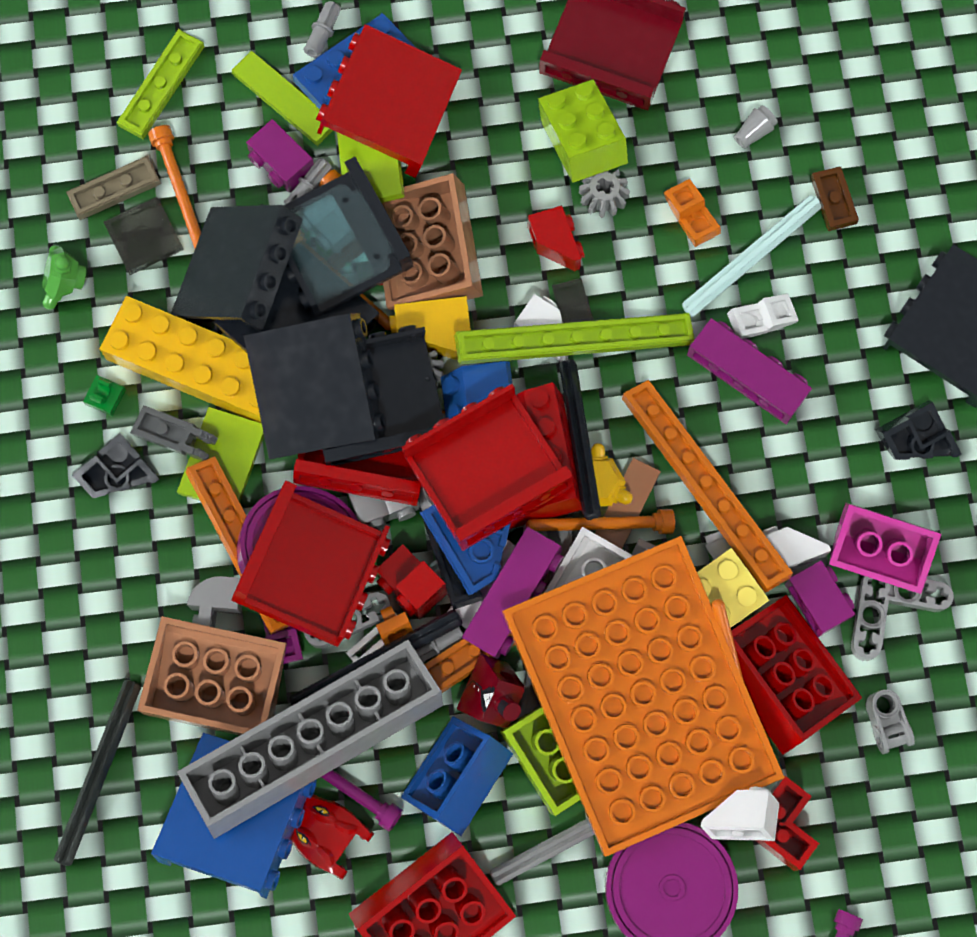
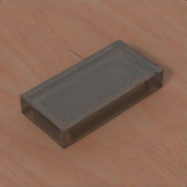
(572, 301)

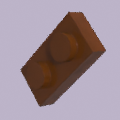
(834, 198)

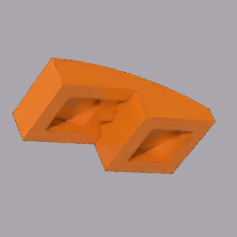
(691, 212)

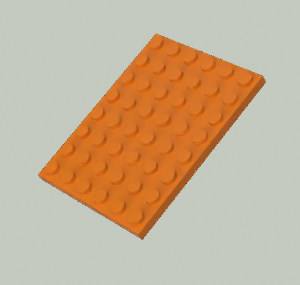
(642, 695)

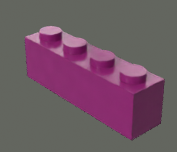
(749, 371)
(517, 582)

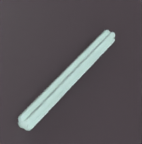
(751, 255)

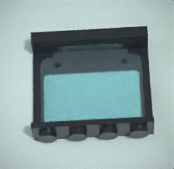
(343, 242)

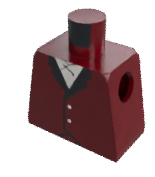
(492, 692)

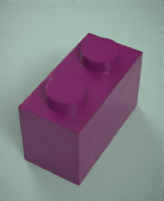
(279, 156)
(820, 598)

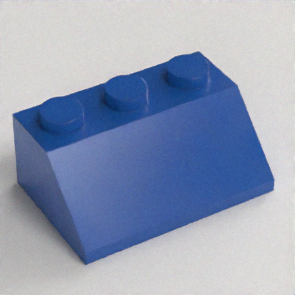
(473, 384)
(457, 775)

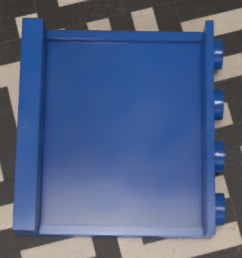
(242, 856)

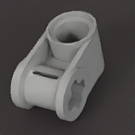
(890, 723)

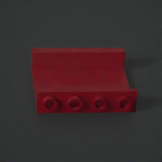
(616, 45)

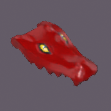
(327, 833)

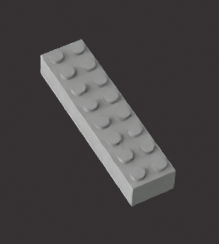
(310, 738)

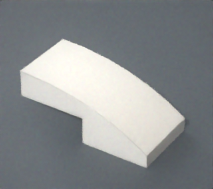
(763, 317)

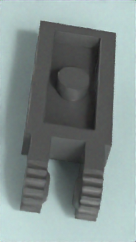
(171, 433)

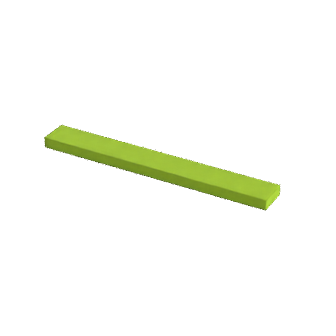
(573, 338)

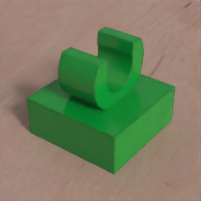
(104, 395)

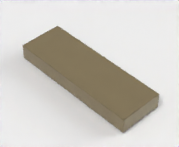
(113, 188)

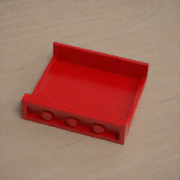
(389, 97)
(486, 466)
(378, 477)
(311, 567)

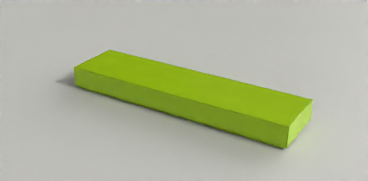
(160, 84)
(280, 96)

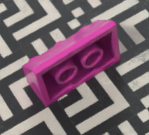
(884, 548)

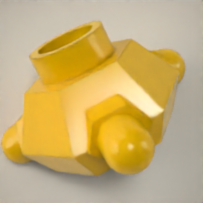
(608, 479)

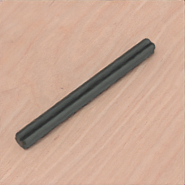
(97, 773)

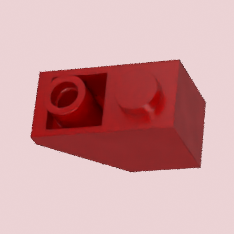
(554, 239)

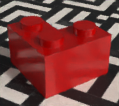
(412, 581)
(791, 843)

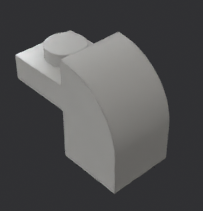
(212, 597)

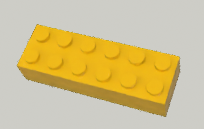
(182, 357)

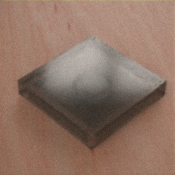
(143, 235)

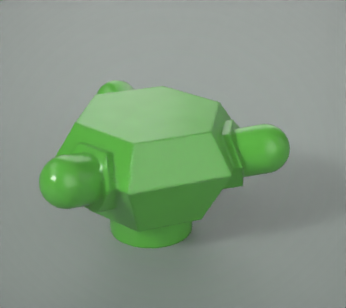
(61, 276)

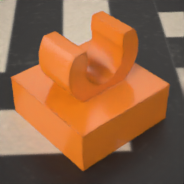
(393, 626)

